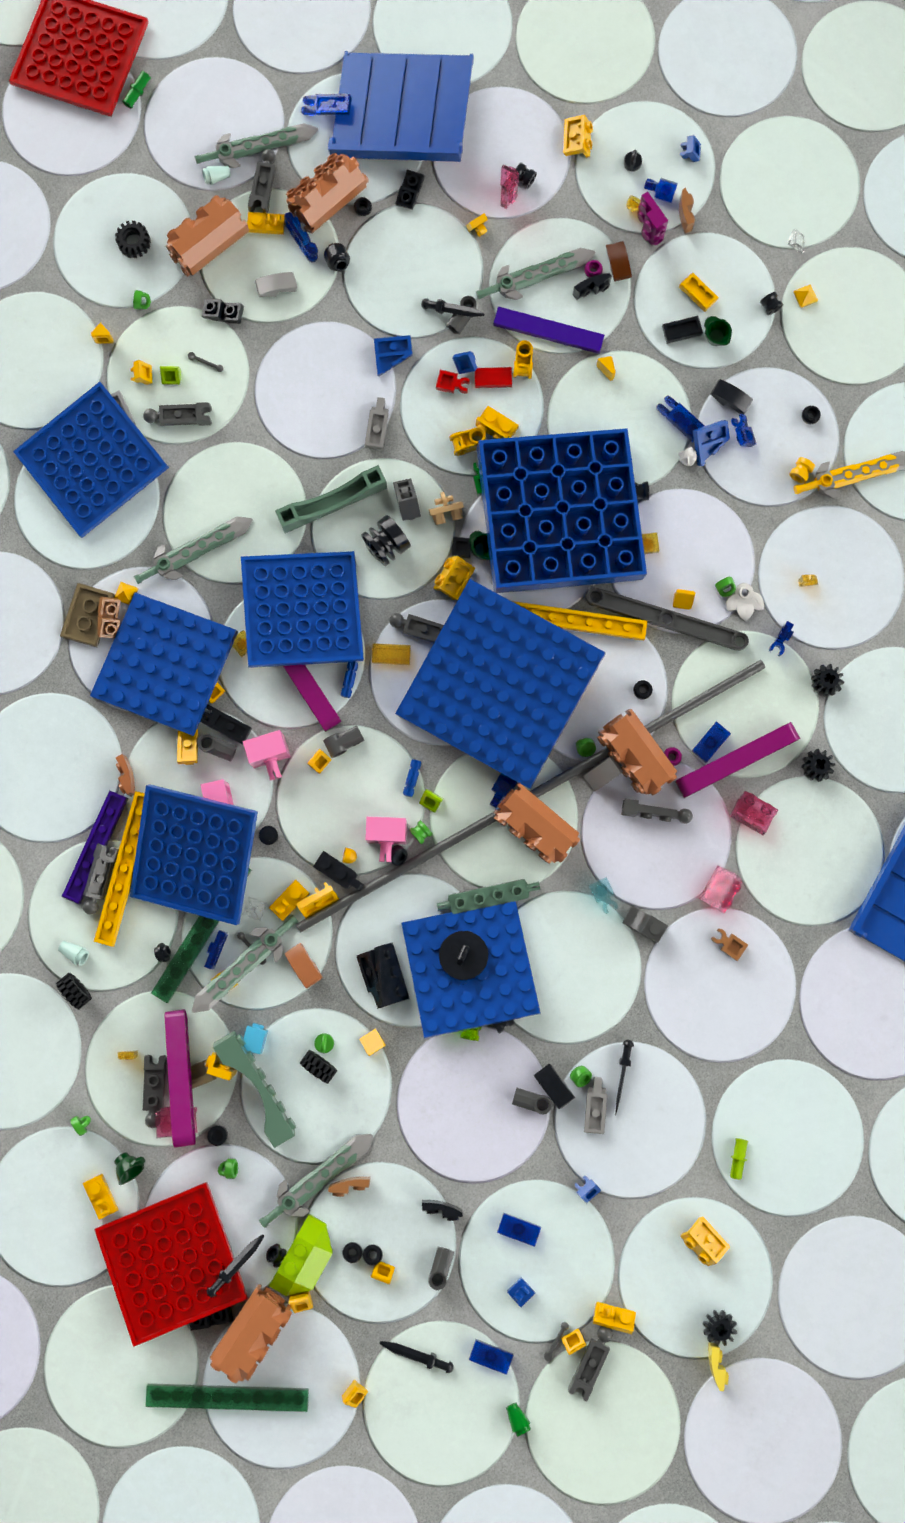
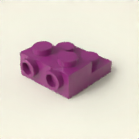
(653, 220)

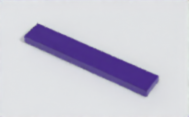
(548, 330)
(100, 833)

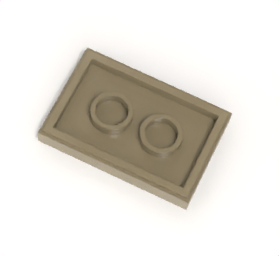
(82, 616)

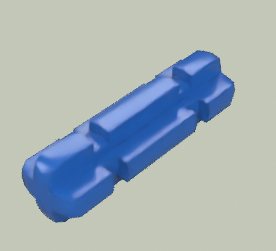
(349, 679)
(412, 778)

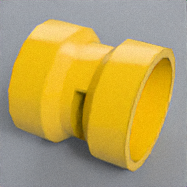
(802, 469)

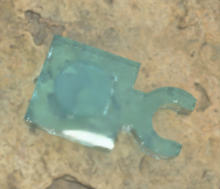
(602, 892)

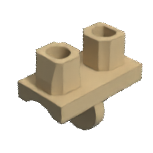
(438, 512)

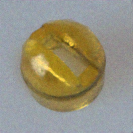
(633, 203)

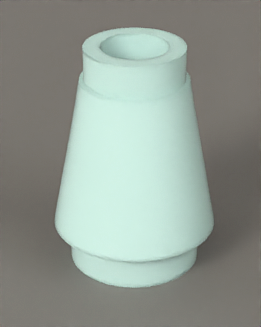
(214, 174)
(74, 953)

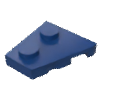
(391, 352)
(710, 439)

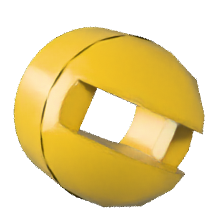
(349, 856)

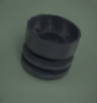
(386, 540)

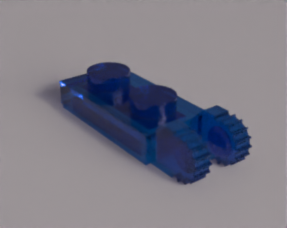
(327, 104)
(301, 238)
(680, 417)

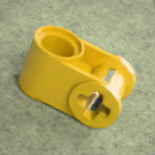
(523, 362)
(466, 440)

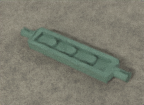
(488, 896)

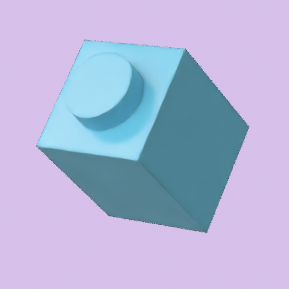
(255, 1038)

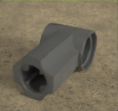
(458, 322)
(339, 743)
(218, 748)
(529, 1100)
(441, 1266)

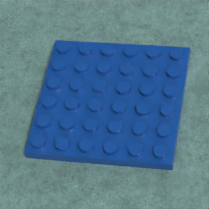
(90, 459)
(301, 609)
(164, 664)
(193, 854)
(495, 996)

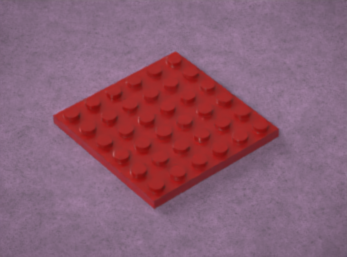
(79, 53)
(166, 1261)

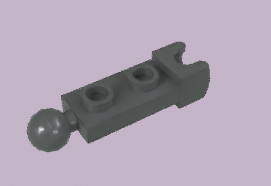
(263, 182)
(180, 414)
(417, 626)
(632, 808)
(99, 877)
(153, 1087)
(591, 1363)

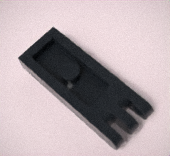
(226, 725)

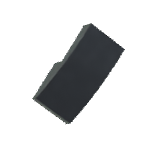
(410, 189)
(595, 283)
(224, 312)
(729, 394)
(554, 1086)
(449, 1210)
(221, 1317)

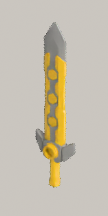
(828, 481)

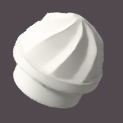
(688, 456)

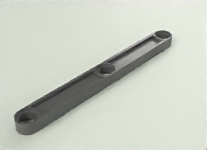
(680, 623)

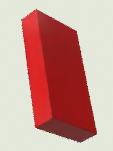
(493, 377)

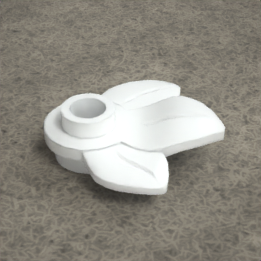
(745, 604)

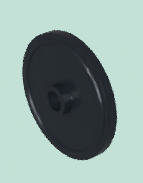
(463, 955)

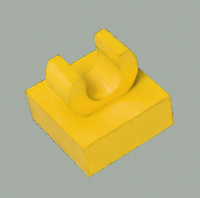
(478, 225)
(142, 372)

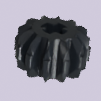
(828, 673)
(824, 770)
(716, 1320)

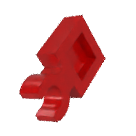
(448, 382)

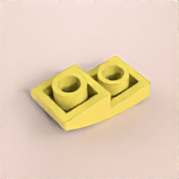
(718, 1371)

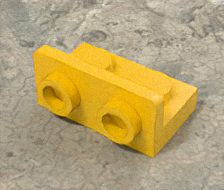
(577, 136)
(496, 424)
(454, 577)
(217, 1069)
(705, 1242)

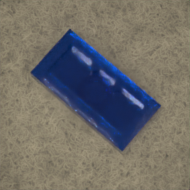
(711, 742)
(215, 949)
(519, 1229)
(491, 1356)

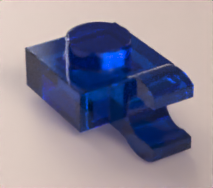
(664, 189)
(744, 433)
(784, 634)
(501, 788)

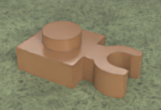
(732, 945)

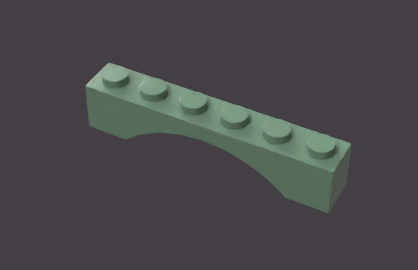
(307, 511)
(234, 1054)

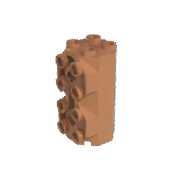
(327, 192)
(203, 239)
(637, 752)
(536, 824)
(250, 1333)

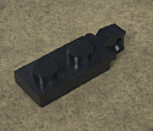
(337, 871)
(367, 966)

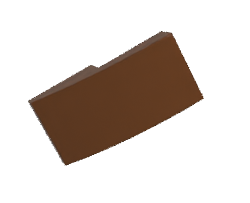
(618, 261)

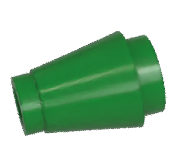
(518, 1420)

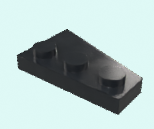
(390, 978)

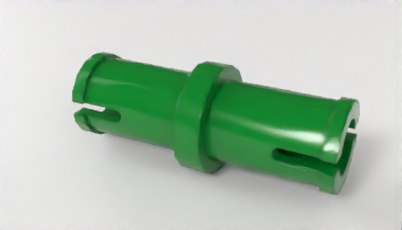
(136, 89)

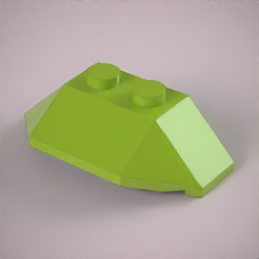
(304, 1259)

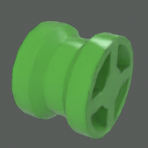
(420, 832)

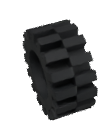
(130, 229)
(73, 991)
(318, 1066)

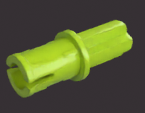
(738, 1159)

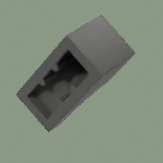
(407, 499)
(645, 924)

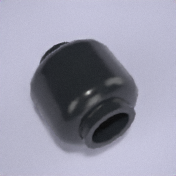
(336, 257)

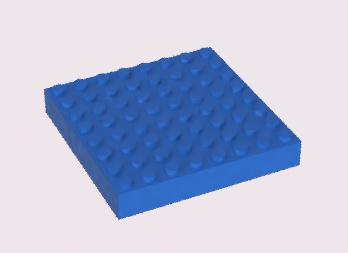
(561, 510)
(500, 683)

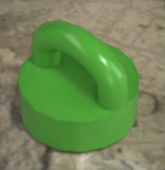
(137, 301)
(725, 583)
(585, 747)
(324, 1043)
(581, 1076)
(80, 1124)
(231, 1168)

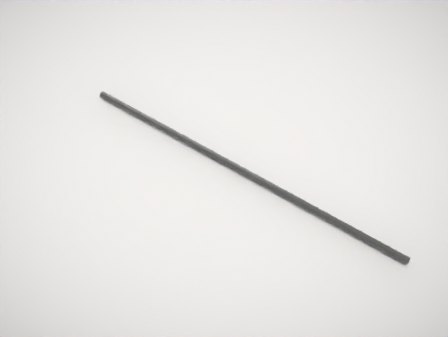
(538, 791)

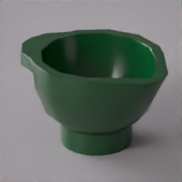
(717, 331)
(479, 545)
(128, 1167)

